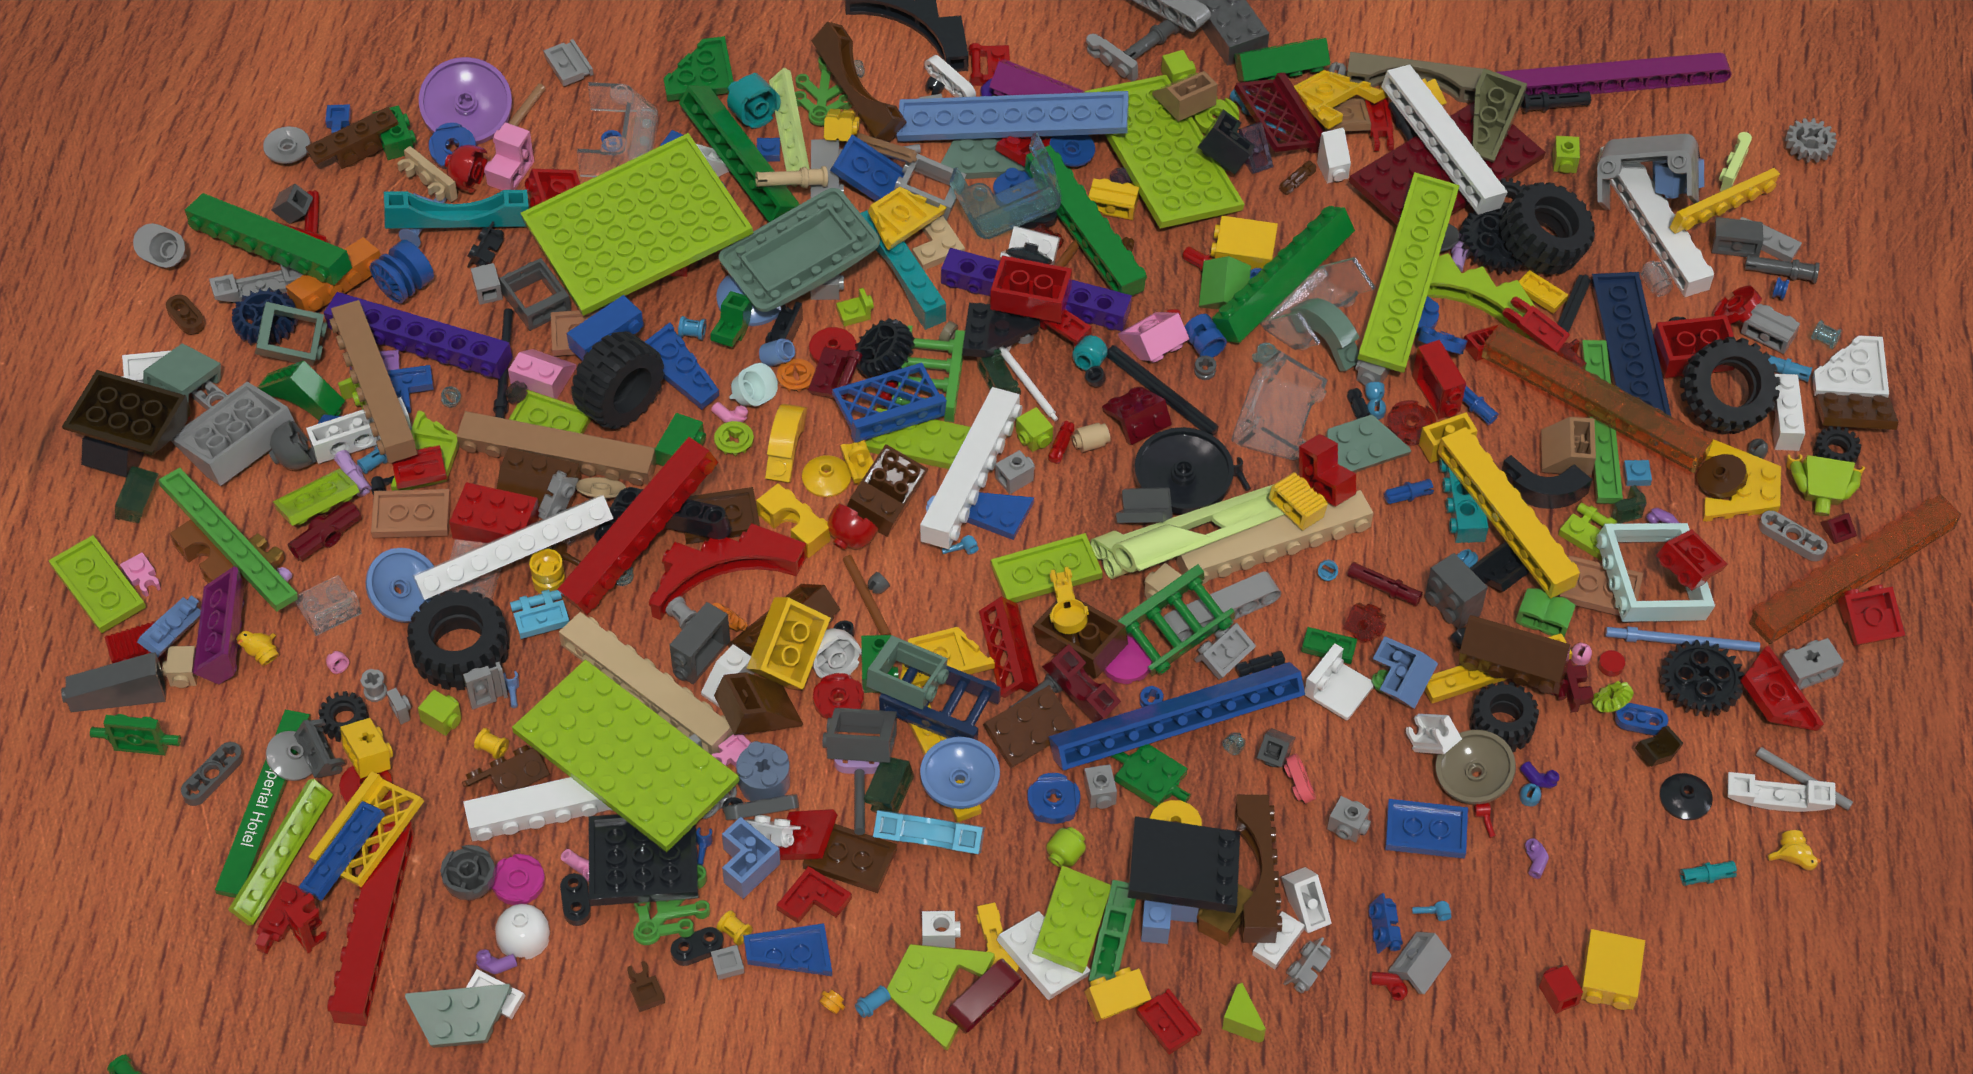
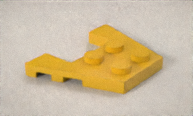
(1328, 90)
(1758, 495)

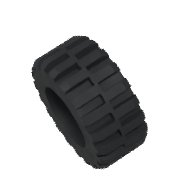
(1534, 244)
(1751, 364)
(617, 380)
(451, 613)

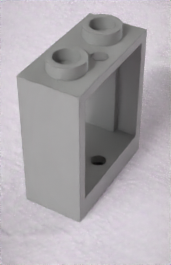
(933, 170)

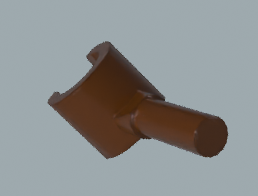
(561, 548)

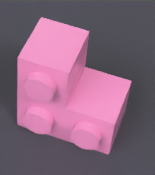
(512, 157)

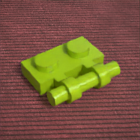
(1581, 532)

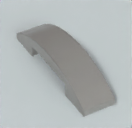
(231, 290)

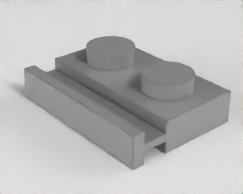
(568, 62)
(485, 685)

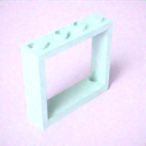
(1630, 610)

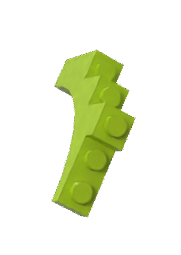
(1477, 290)

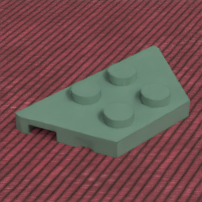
(978, 158)
(1366, 444)
(459, 1014)

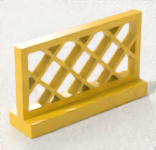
(371, 792)

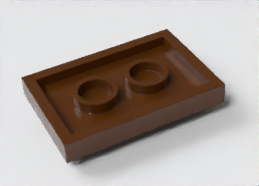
(1856, 411)
(739, 507)
(1027, 726)
(855, 858)

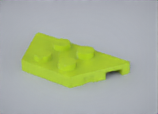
(430, 434)

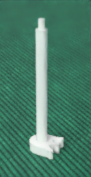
(1027, 382)

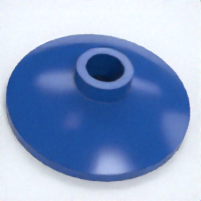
(1074, 149)

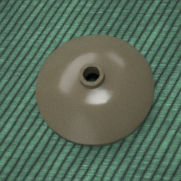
(1480, 753)

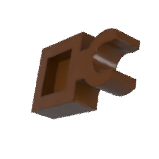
(644, 989)

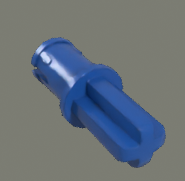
(1479, 406)
(1408, 491)

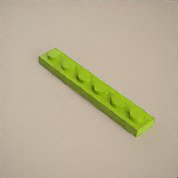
(280, 852)

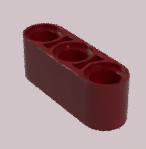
(983, 995)

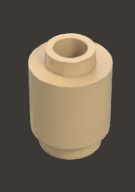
(1091, 437)

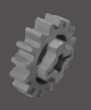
(1810, 140)

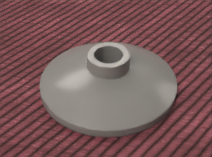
(286, 144)
(281, 759)

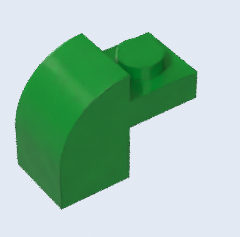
(733, 320)

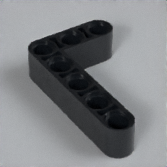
(692, 517)

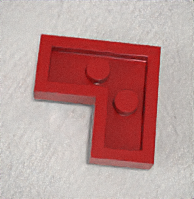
(813, 889)

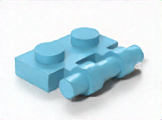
(541, 618)

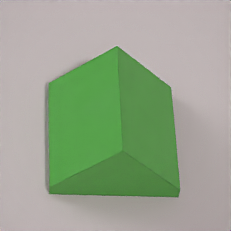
(1221, 280)

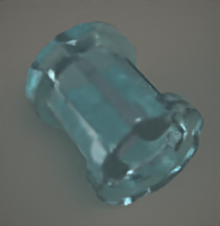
(1826, 334)

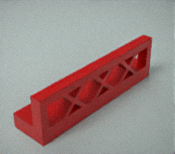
(1014, 639)

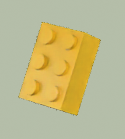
(788, 643)

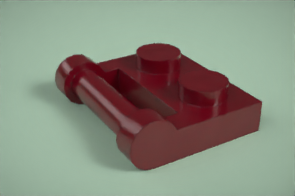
(830, 369)

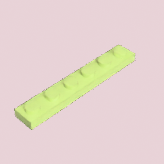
(789, 123)

